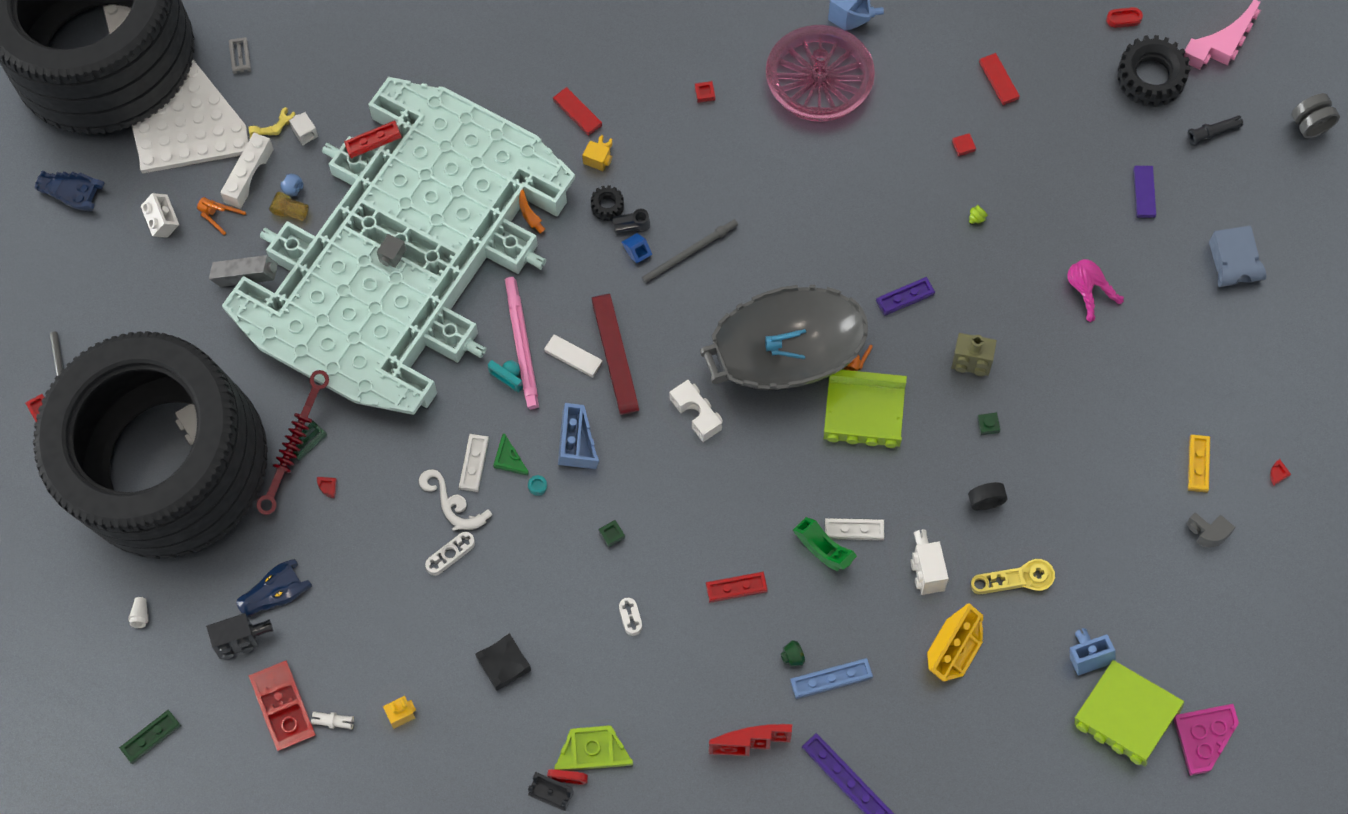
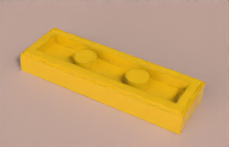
(1199, 463)

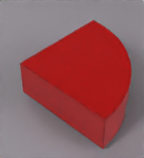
(1279, 472)
(327, 486)

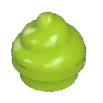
(977, 215)

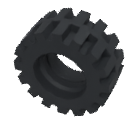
(607, 193)

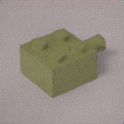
(973, 354)

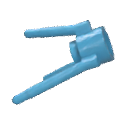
(773, 343)

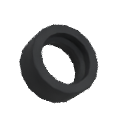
(987, 496)

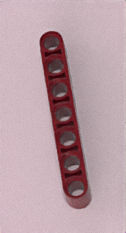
(615, 354)

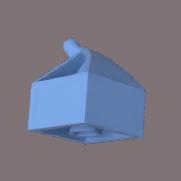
(851, 13)

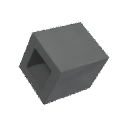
(391, 251)

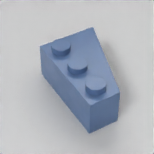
(576, 442)

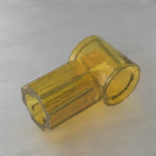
(284, 205)

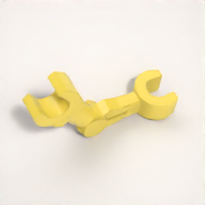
(276, 128)

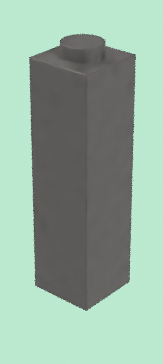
(254, 268)

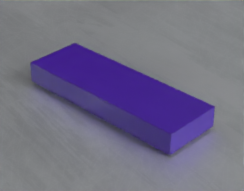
(1144, 191)
(905, 296)

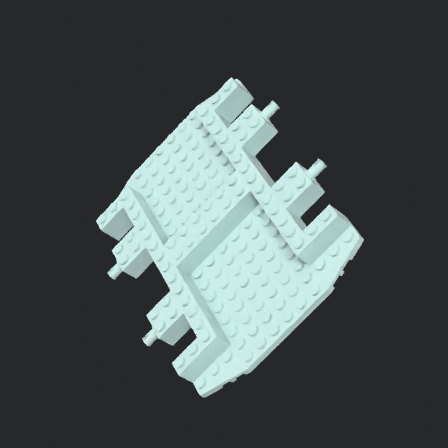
(450, 199)

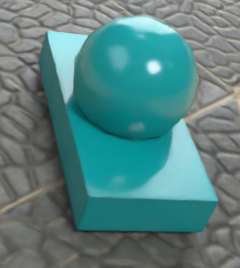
(507, 373)

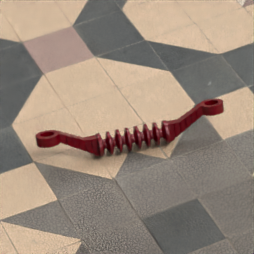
(293, 440)

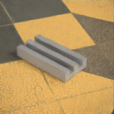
(241, 67)

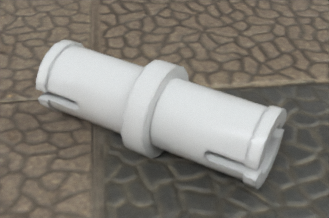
(332, 720)

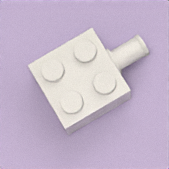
(929, 565)

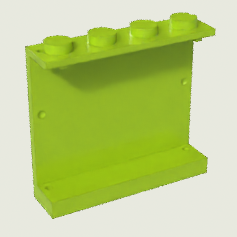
(865, 408)
(1128, 713)

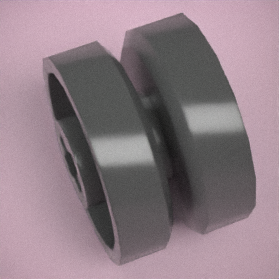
(1315, 115)

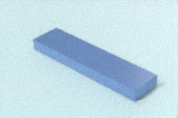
(831, 678)

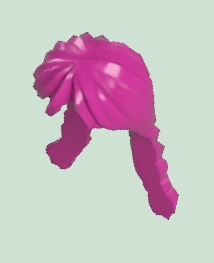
(1083, 277)

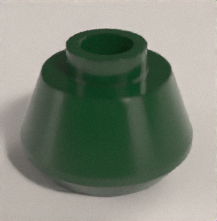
(793, 654)

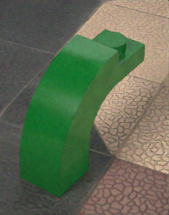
(822, 545)

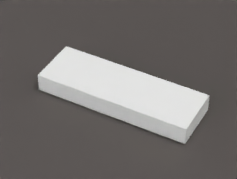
(573, 356)
(473, 462)
(854, 529)

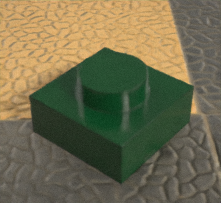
(988, 423)
(611, 533)

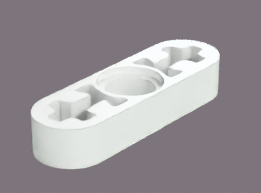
(450, 561)

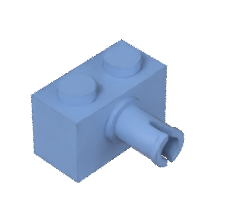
(1091, 653)

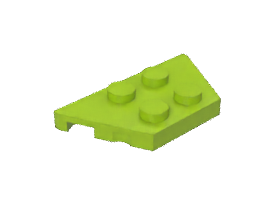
(592, 750)

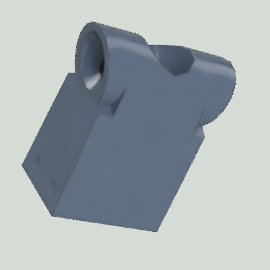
(1236, 256)

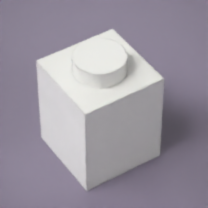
(303, 128)

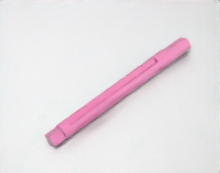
(521, 343)

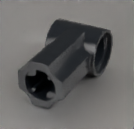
(629, 221)

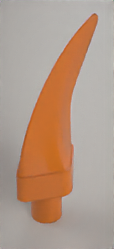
(531, 218)

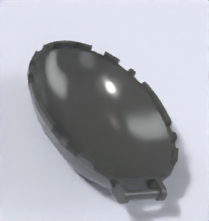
(832, 339)

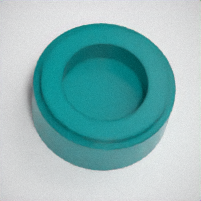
(537, 485)

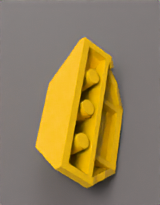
(956, 644)

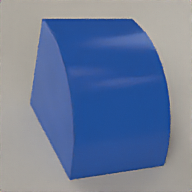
(637, 247)

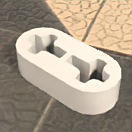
(634, 615)

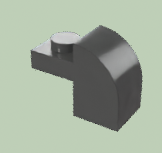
(1213, 534)

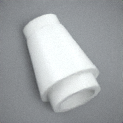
(138, 615)

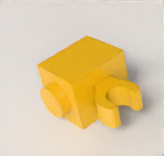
(598, 154)
(400, 711)

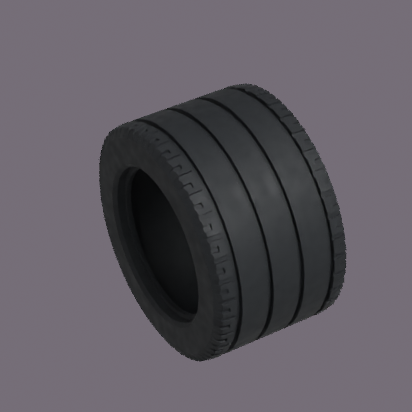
(104, 82)
(99, 399)

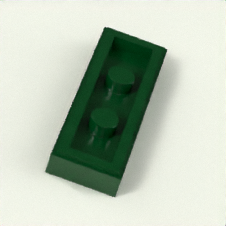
(150, 736)

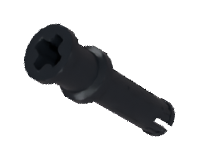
(1208, 131)

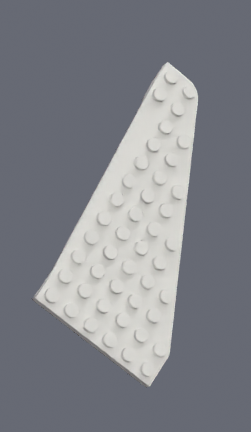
(191, 127)

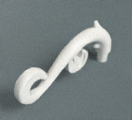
(447, 503)

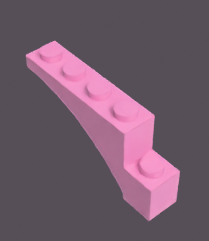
(1222, 44)

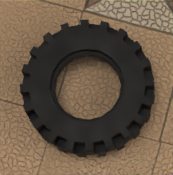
(1158, 51)

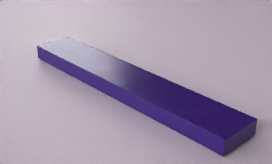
(844, 776)

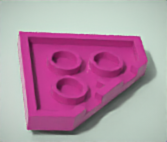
(1205, 735)

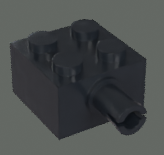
(236, 635)

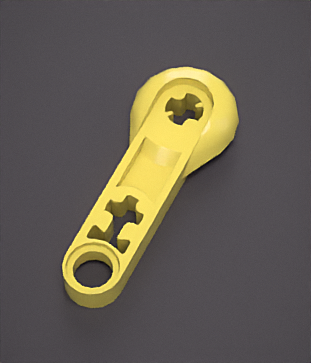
(1018, 578)

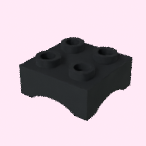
(503, 662)

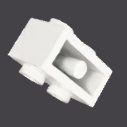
(159, 215)

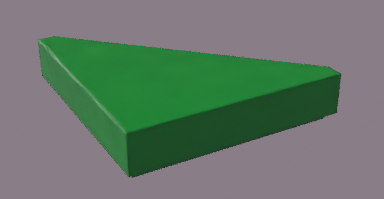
(508, 458)

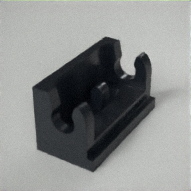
(550, 791)

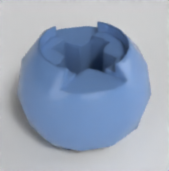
(291, 185)

